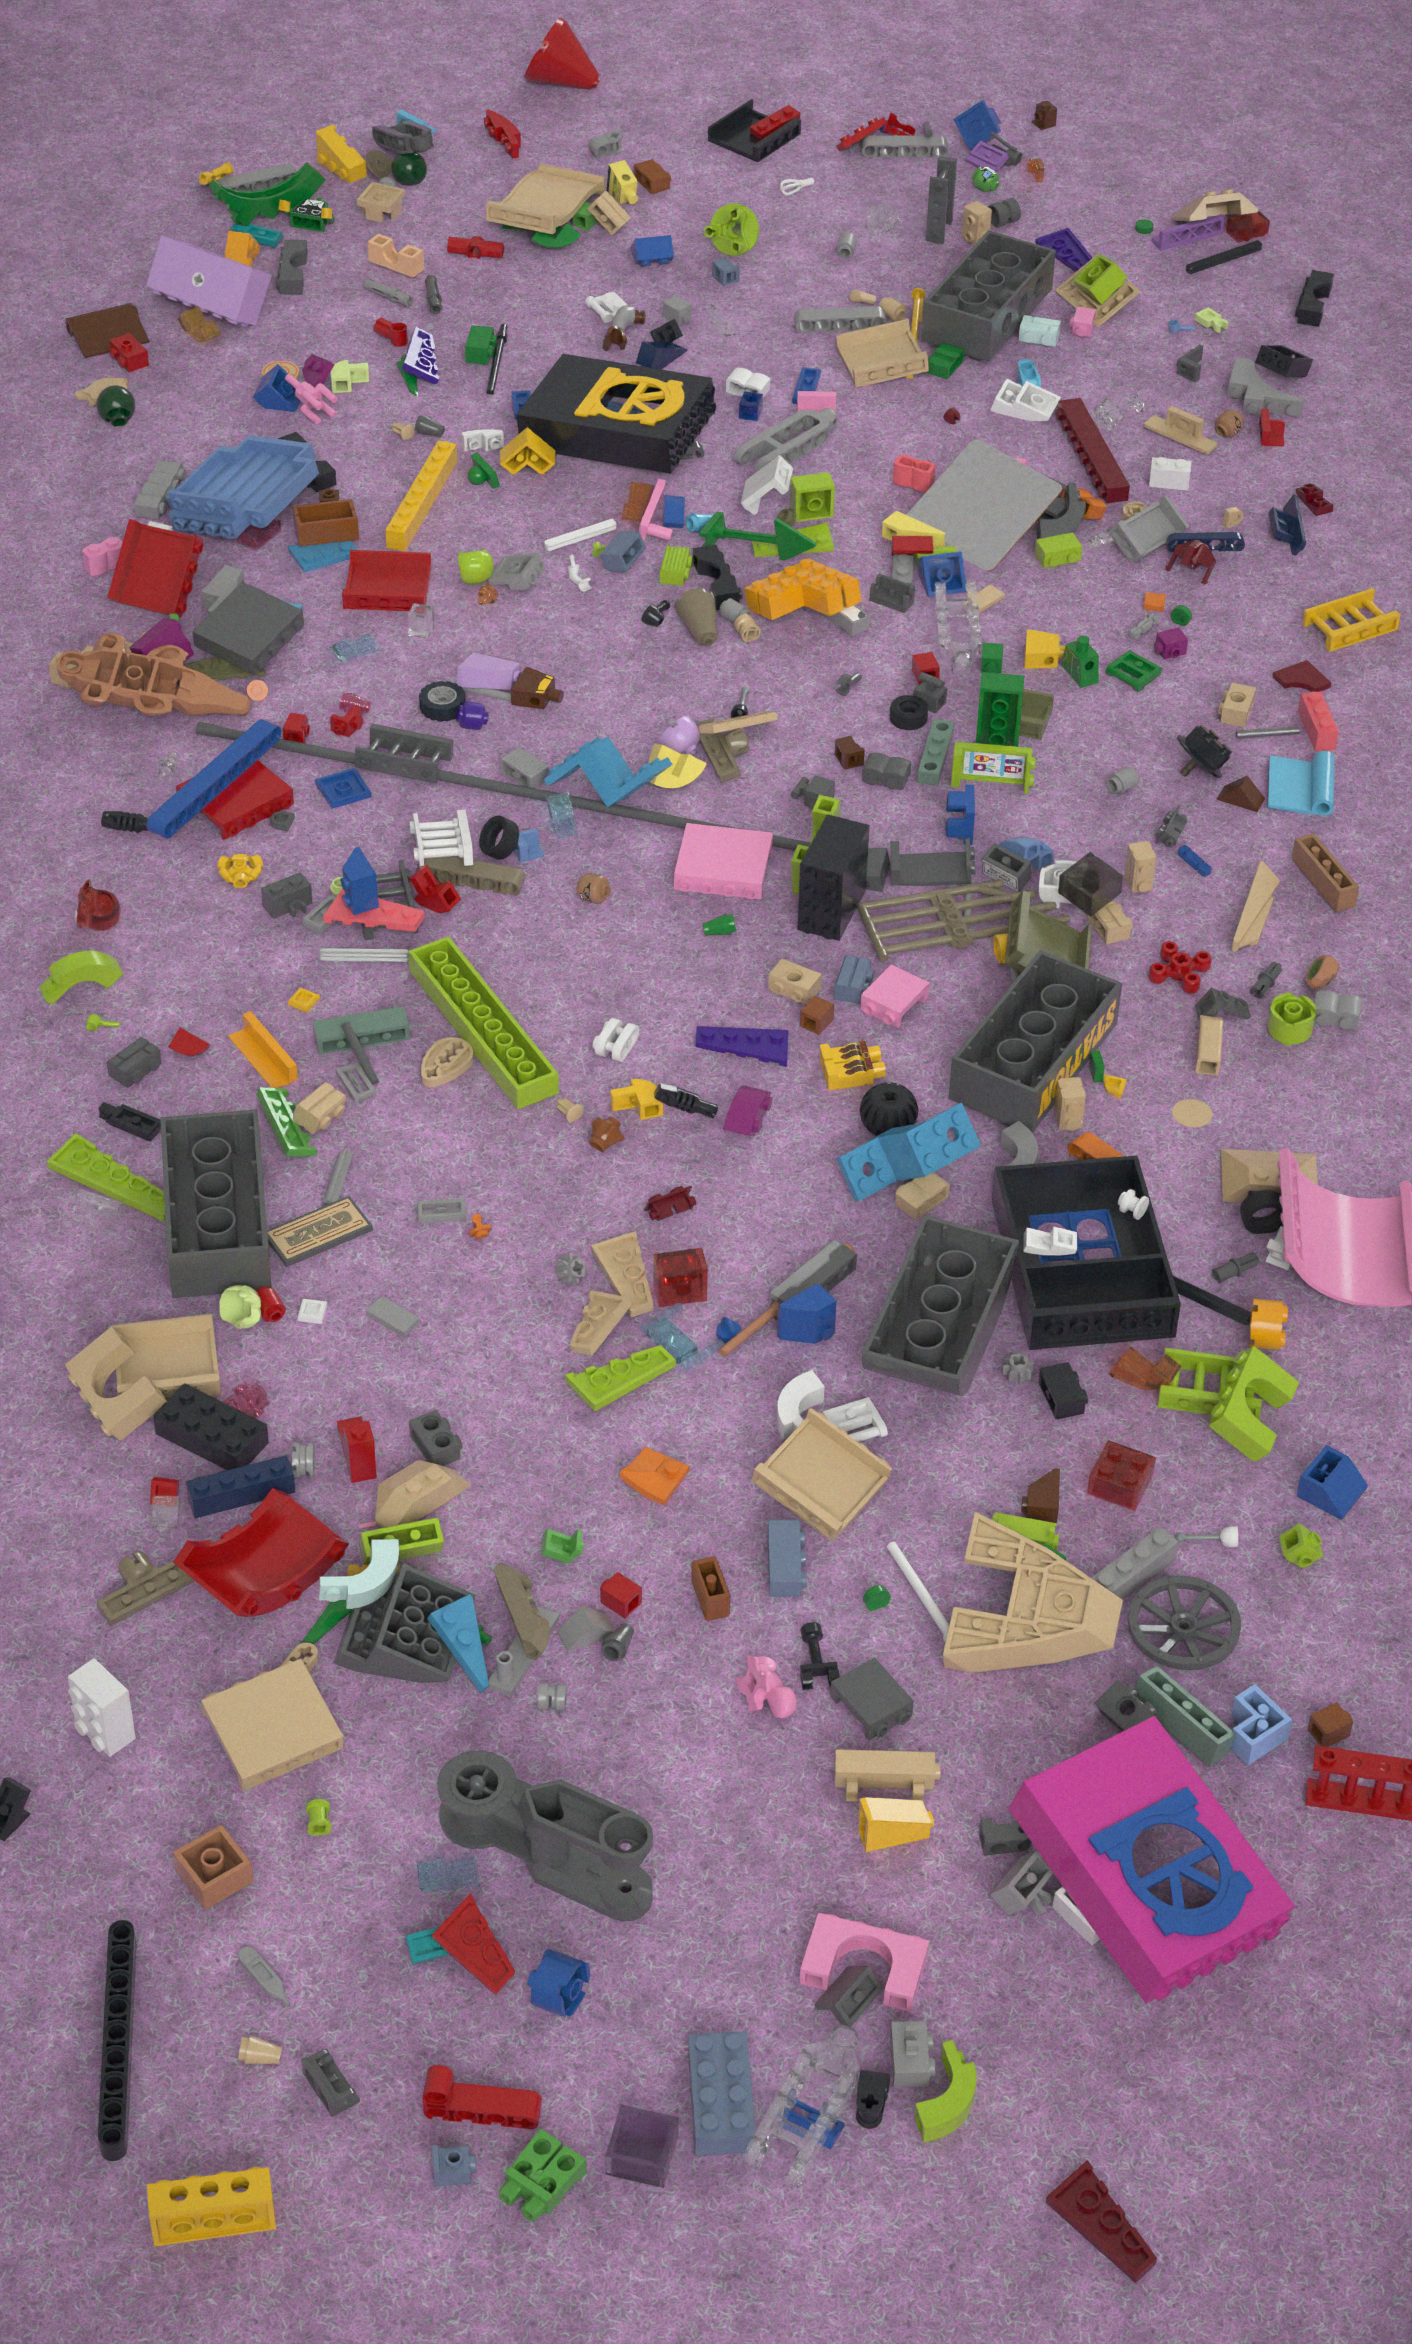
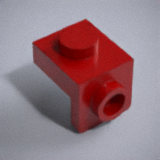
(348, 724)

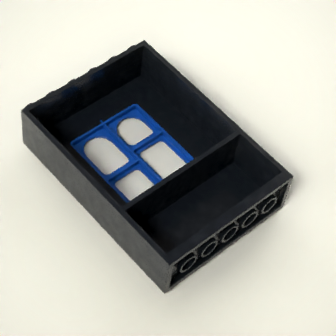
(1082, 1298)

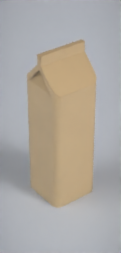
(1209, 1045)

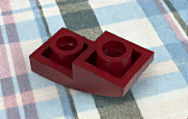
(1313, 499)

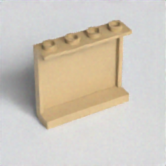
(881, 353)
(171, 1354)
(822, 1475)
(272, 1723)

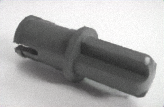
(1266, 979)
(1235, 1267)

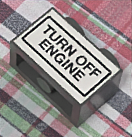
(1006, 866)

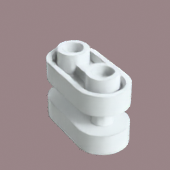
(616, 1039)

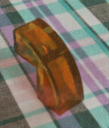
(638, 501)
(1141, 1373)

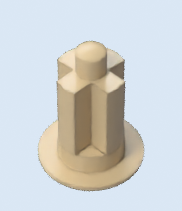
(404, 431)
(572, 1111)

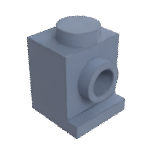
(725, 271)
(452, 2165)

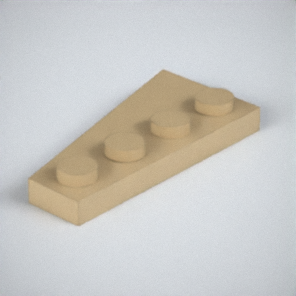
(625, 1271)

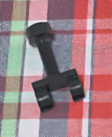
(812, 1634)

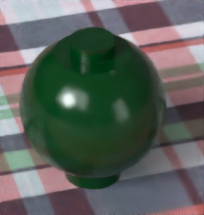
(409, 168)
(116, 404)

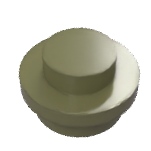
(787, 516)

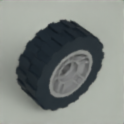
(441, 700)

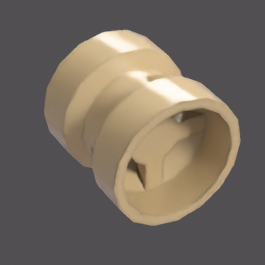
(747, 627)

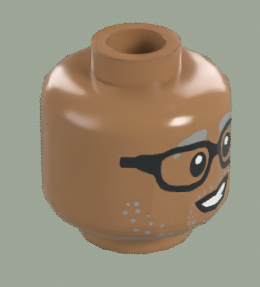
(1229, 423)
(593, 888)

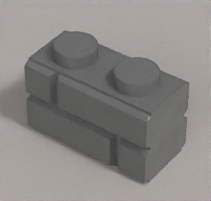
(134, 1062)

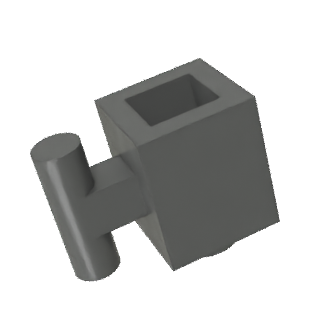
(932, 692)
(811, 791)

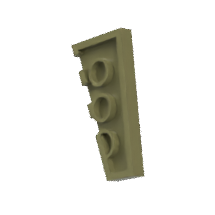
(220, 669)

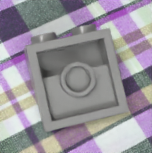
(517, 571)

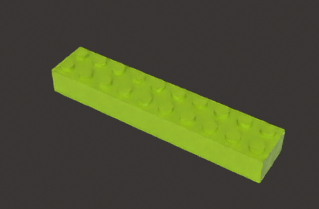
(483, 1022)

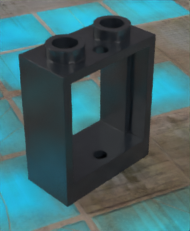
(1280, 360)

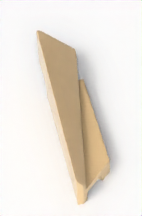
(1256, 908)

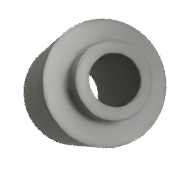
(846, 245)
(732, 610)
(1122, 780)

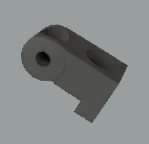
(1002, 1838)

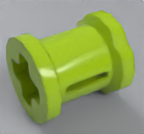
(318, 1817)

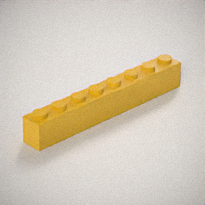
(421, 496)

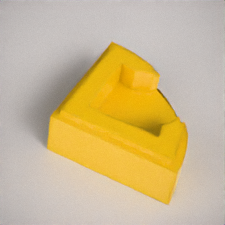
(1114, 1085)

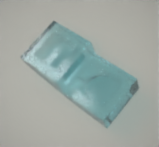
(348, 650)
(440, 1876)

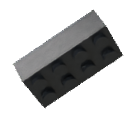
(210, 1428)

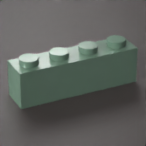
(370, 1028)
(1185, 1716)

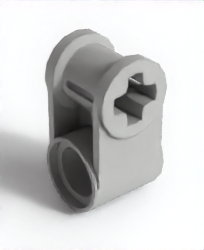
(606, 144)

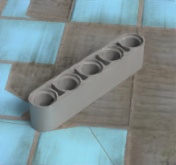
(912, 143)
(262, 177)
(831, 316)

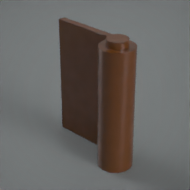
(98, 327)

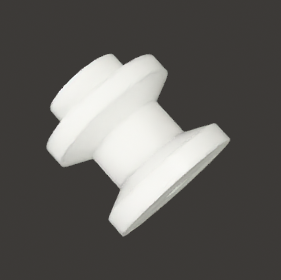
(1129, 1202)

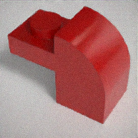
(431, 894)

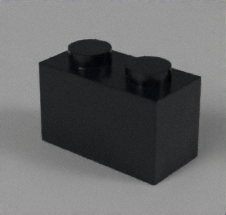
(1062, 1390)

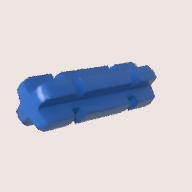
(1194, 860)

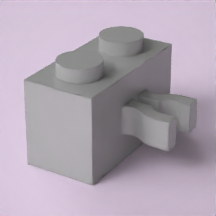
(1024, 1885)
(911, 2054)

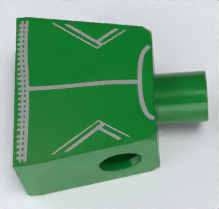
(1081, 662)

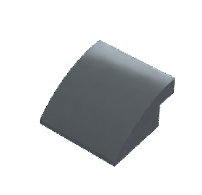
(394, 1633)

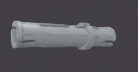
(394, 295)

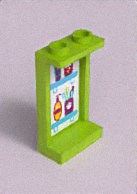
(992, 764)

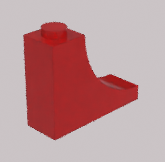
(358, 1448)

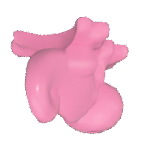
(764, 1684)

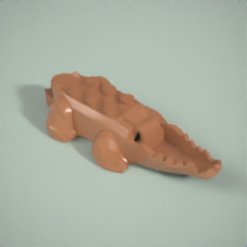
(146, 681)

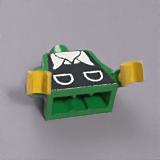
(308, 214)

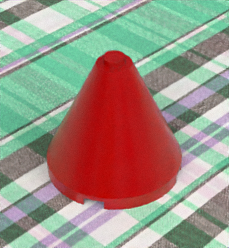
(562, 60)

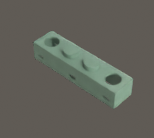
(935, 752)

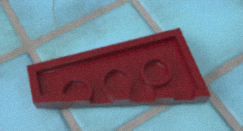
(1094, 2214)

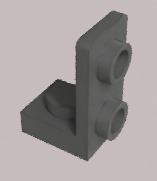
(1188, 364)
(1216, 1000)

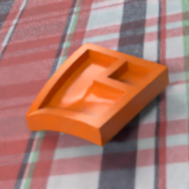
(654, 1475)

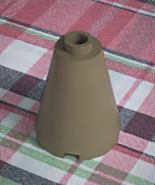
(698, 614)

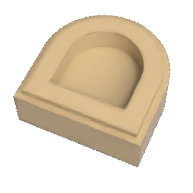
(1232, 517)

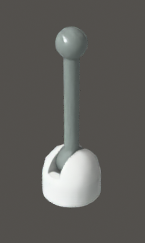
(1228, 1537)

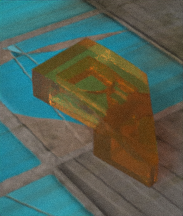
(1036, 166)

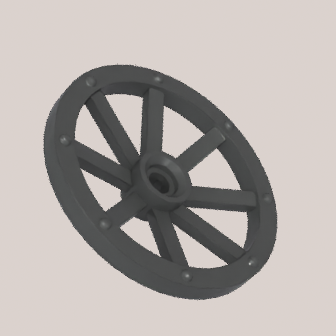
(1186, 1621)

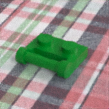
(1136, 666)

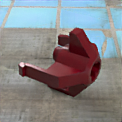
(1194, 555)

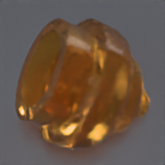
(487, 595)

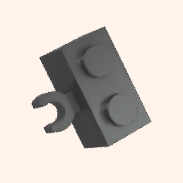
(287, 896)

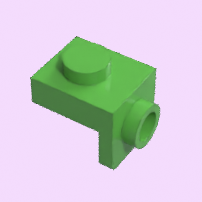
(561, 1546)

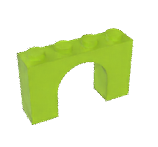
(822, 807)
(1232, 1416)

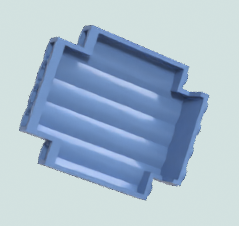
(242, 486)

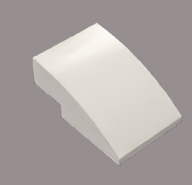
(1025, 401)

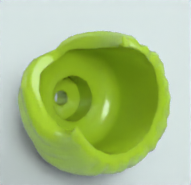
(475, 566)

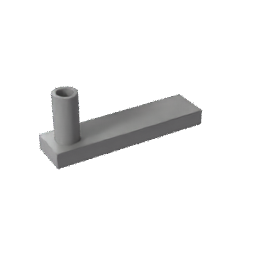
(513, 1663)

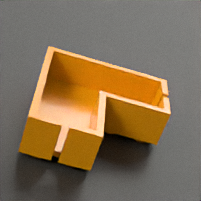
(803, 585)

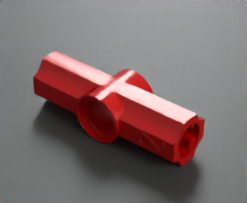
(484, 248)

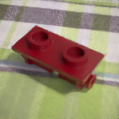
(677, 1198)

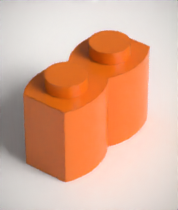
(1094, 507)

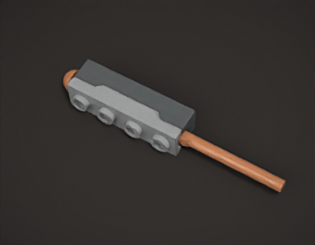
(826, 1268)

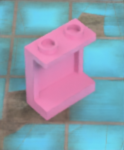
(893, 995)

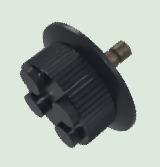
(1204, 750)

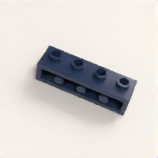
(239, 1486)

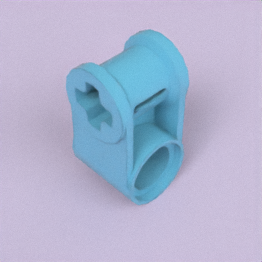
(1027, 372)

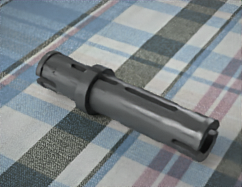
(434, 298)

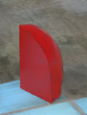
(188, 1044)

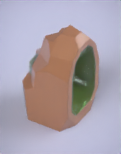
(1322, 972)

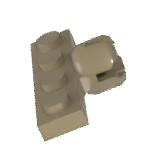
(721, 750)
(144, 1587)

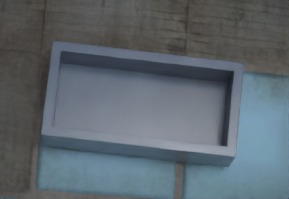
(721, 2092)

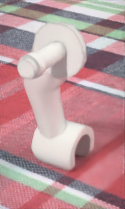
(573, 571)

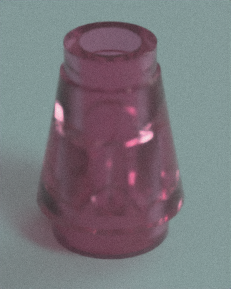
(349, 700)

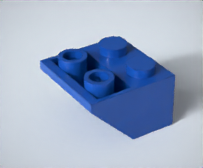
(1332, 1483)

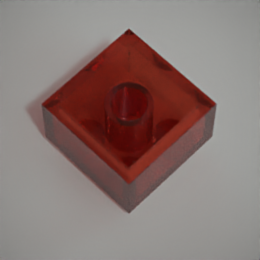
(680, 1277)
(1121, 1475)

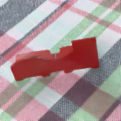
(892, 120)

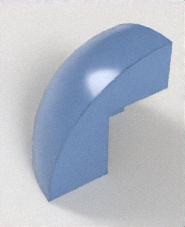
(1030, 849)

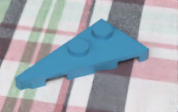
(460, 1632)

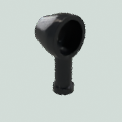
(653, 614)

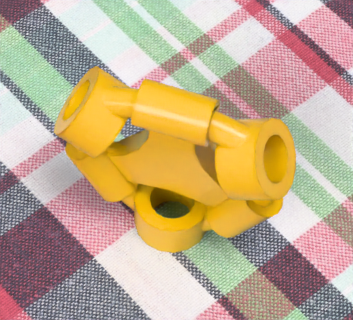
(218, 173)
(240, 869)

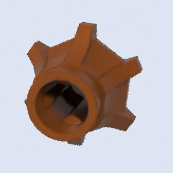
(605, 1133)

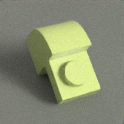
(344, 374)

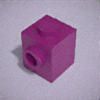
(1171, 643)

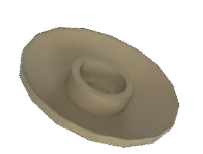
(378, 163)

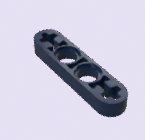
(1207, 538)

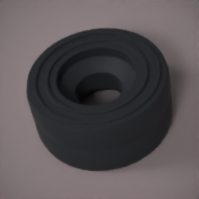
(908, 721)

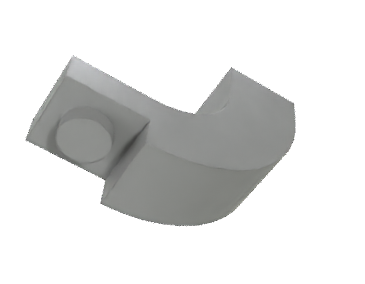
(1020, 1144)

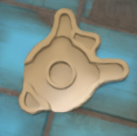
(92, 392)

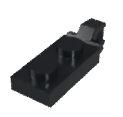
(130, 1120)

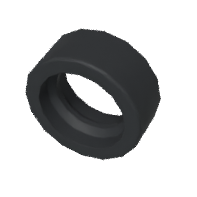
(507, 842)
(1256, 1202)

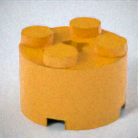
(1267, 1324)

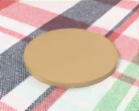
(1192, 1113)

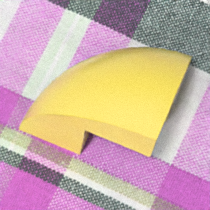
(682, 772)

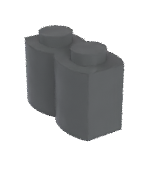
(886, 771)

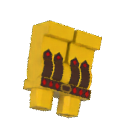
(851, 1065)

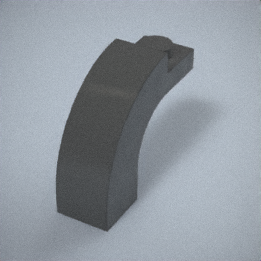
(1068, 522)

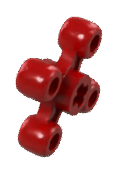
(1180, 967)

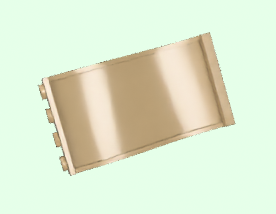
(545, 198)

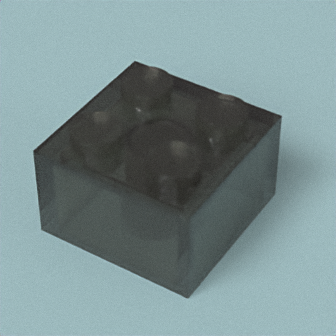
(1090, 884)

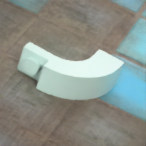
(367, 1585)

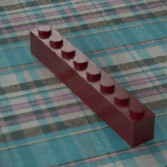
(1092, 450)

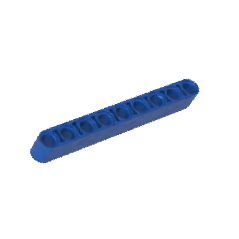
(213, 779)

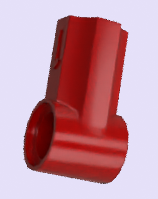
(394, 331)

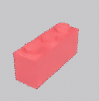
(1318, 721)

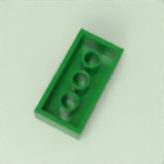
(999, 709)

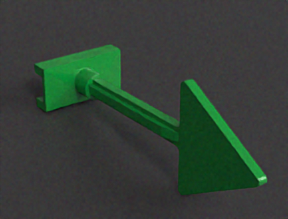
(789, 541)

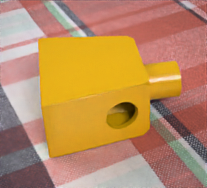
(1042, 650)

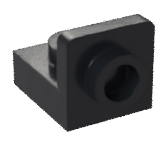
(667, 332)

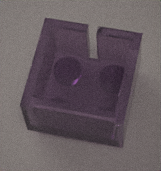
(641, 2146)

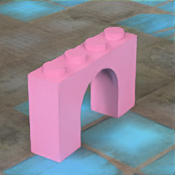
(837, 1936)

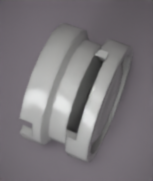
(303, 1459)

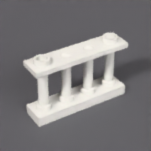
(456, 830)

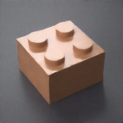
(213, 1867)

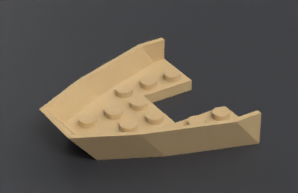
(1050, 1613)

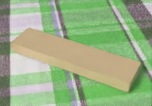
(737, 722)

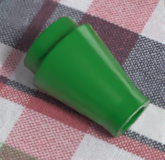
(720, 926)

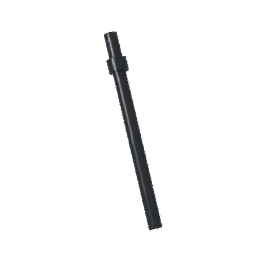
(501, 339)

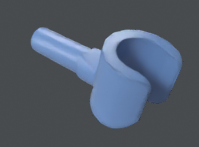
(1175, 327)

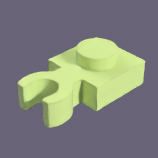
(1210, 318)

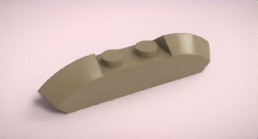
(529, 1625)

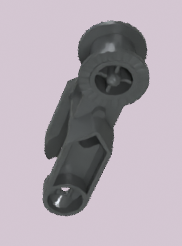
(555, 1827)

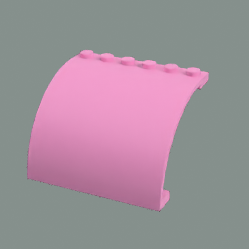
(1346, 1243)

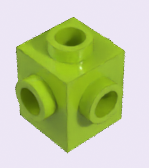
(1301, 1546)

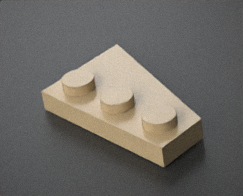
(598, 1321)

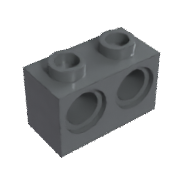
(435, 1438)

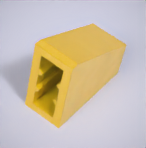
(892, 1822)

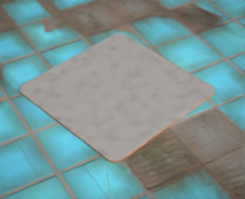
(985, 503)

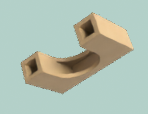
(90, 1372)

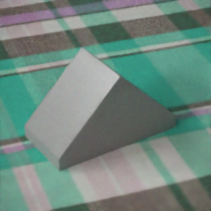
(585, 1628)

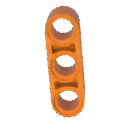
(1091, 1147)

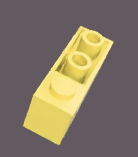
(903, 525)

